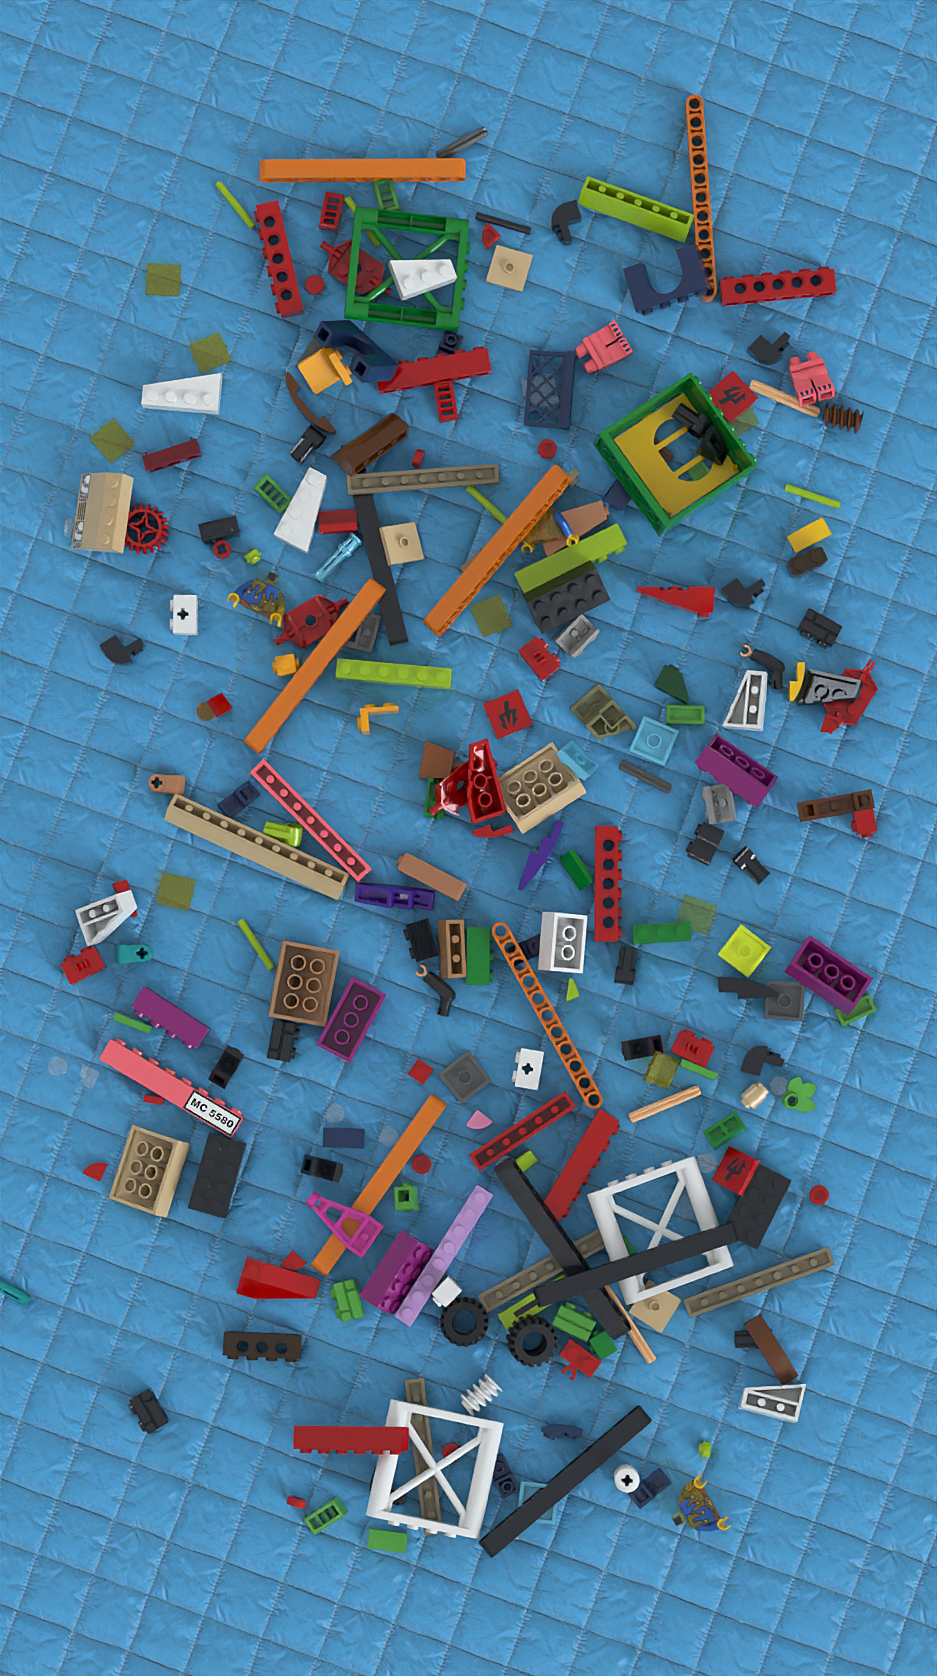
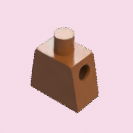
(437, 762)

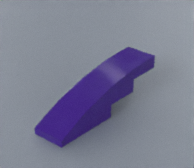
(536, 861)
(394, 896)

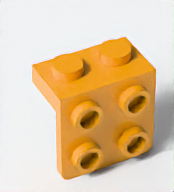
(324, 369)
(370, 709)

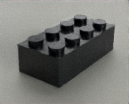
(566, 596)
(217, 1175)
(758, 1205)

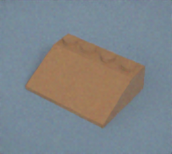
(303, 983)

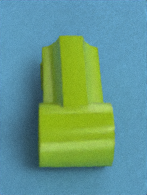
(287, 833)

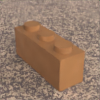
(451, 948)

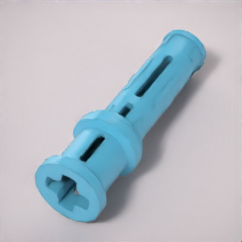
(344, 550)

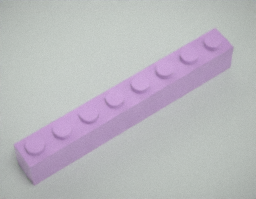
(443, 1255)

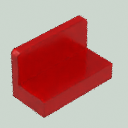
(338, 522)

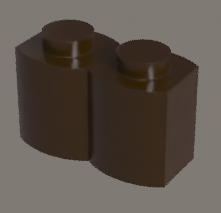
(811, 561)

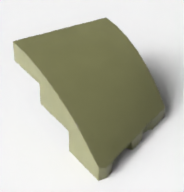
(601, 713)

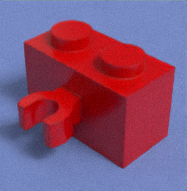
(539, 658)
(83, 965)
(692, 1048)
(579, 1359)

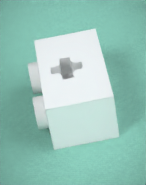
(185, 603)
(535, 1059)
(446, 1292)

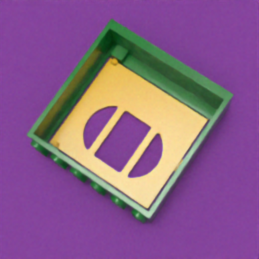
(646, 474)

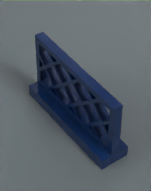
(566, 389)

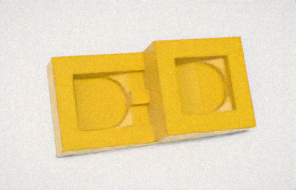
(809, 535)
(794, 686)

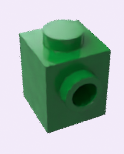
(601, 1344)

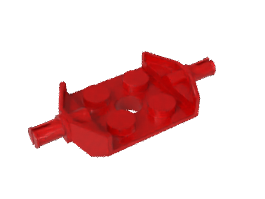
(338, 266)
(299, 632)
(852, 711)
(448, 795)

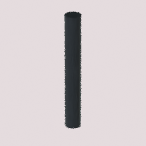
(503, 223)

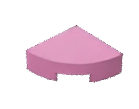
(478, 1121)

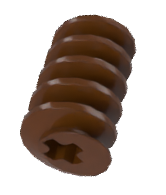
(842, 418)

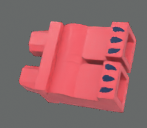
(598, 351)
(810, 379)

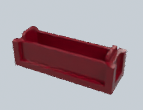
(171, 456)

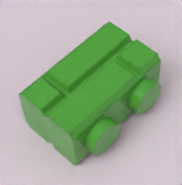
(347, 1300)
(573, 1321)

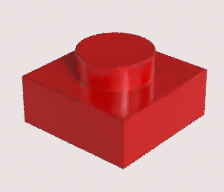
(420, 1071)

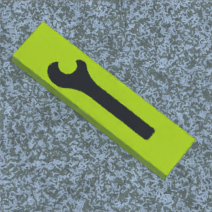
(522, 1308)

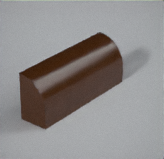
(371, 444)

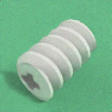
(480, 1394)
(621, 1472)

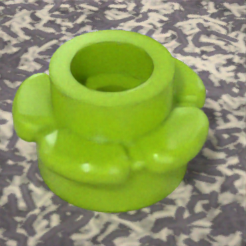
(253, 556)
(704, 1449)

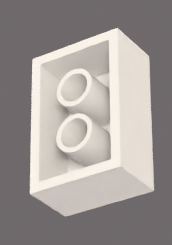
(562, 942)

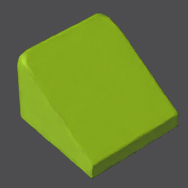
(572, 991)
(526, 1160)

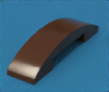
(322, 424)
(835, 805)
(771, 1349)

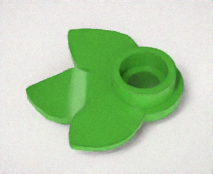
(802, 1093)

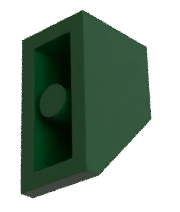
(672, 683)

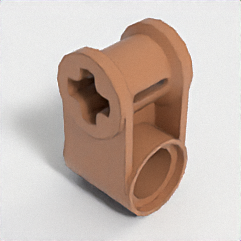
(170, 784)

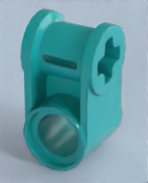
(130, 953)

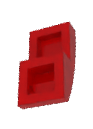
(486, 832)

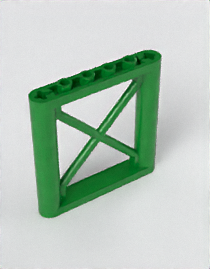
(450, 230)

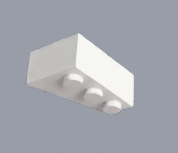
(749, 705)

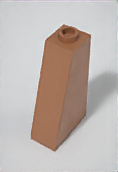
(582, 521)
(431, 877)

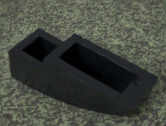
(746, 988)

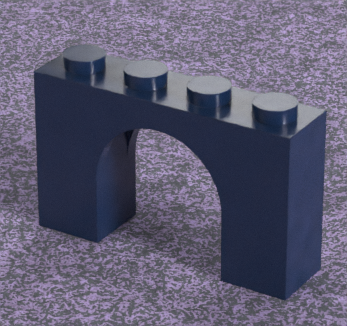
(693, 282)
(372, 362)

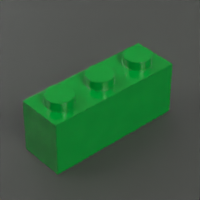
(661, 933)
(479, 956)

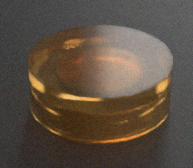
(204, 712)

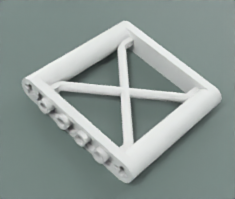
(604, 1208)
(470, 1519)

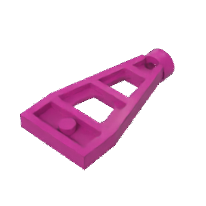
(364, 1236)

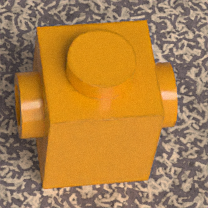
(286, 665)

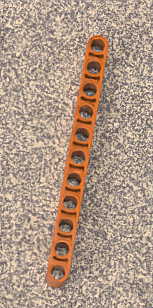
(362, 170)
(700, 189)
(497, 550)
(314, 665)
(555, 1021)
(382, 1180)

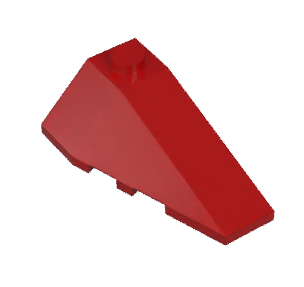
(693, 600)
(483, 789)
(271, 1281)

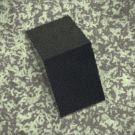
(713, 447)

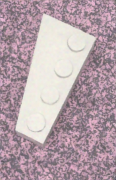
(186, 395)
(302, 513)

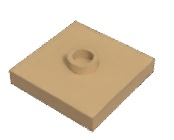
(509, 268)
(401, 543)
(655, 1309)

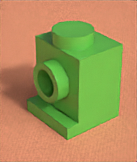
(401, 1201)

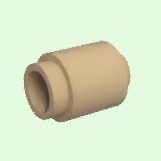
(754, 1095)

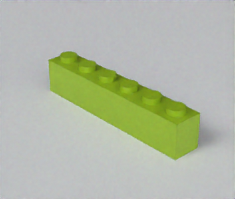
(635, 209)
(592, 548)
(393, 674)

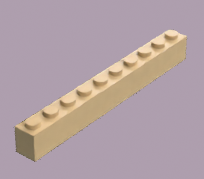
(256, 846)

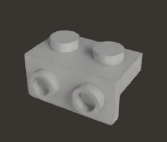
(576, 636)
(719, 804)

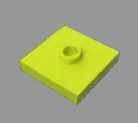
(744, 951)

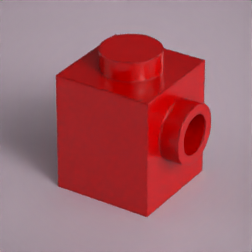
(864, 823)

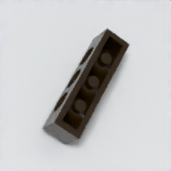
(292, 1341)

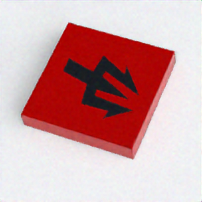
(732, 396)
(507, 714)
(735, 1170)

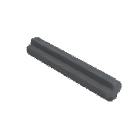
(462, 143)
(645, 776)

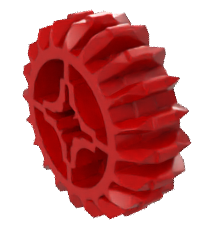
(152, 531)

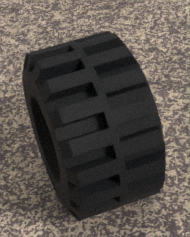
(452, 1334)
(542, 1351)

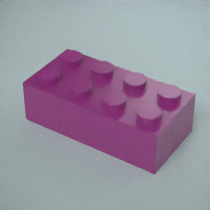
(736, 770)
(828, 975)
(170, 1017)
(351, 1020)
(396, 1272)

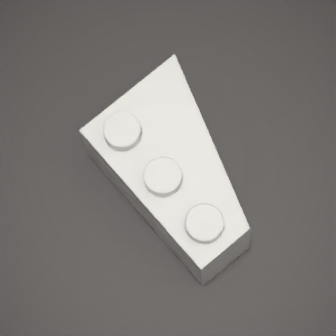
(420, 276)
(104, 916)
(774, 1401)

